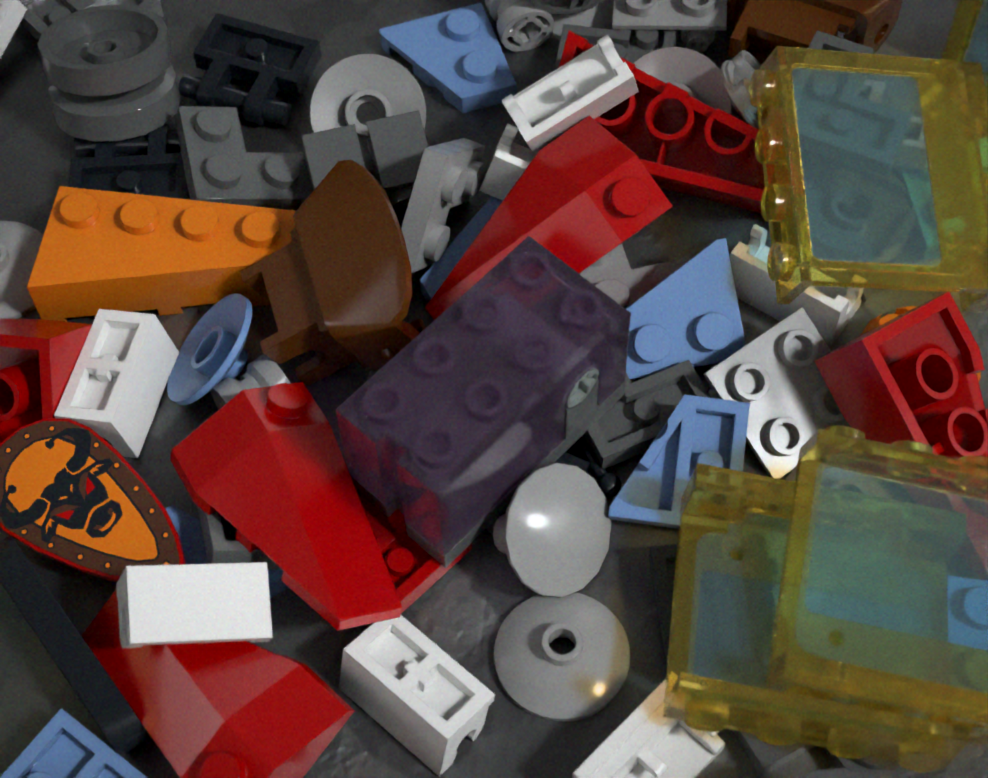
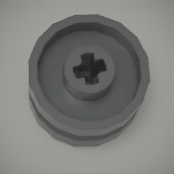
(109, 72)

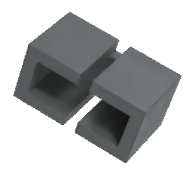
(394, 149)

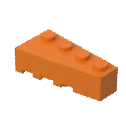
(148, 252)

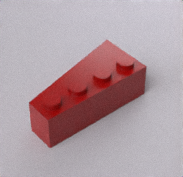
(683, 139)

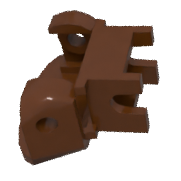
(793, 23)
(340, 279)

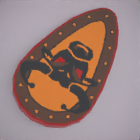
(81, 501)

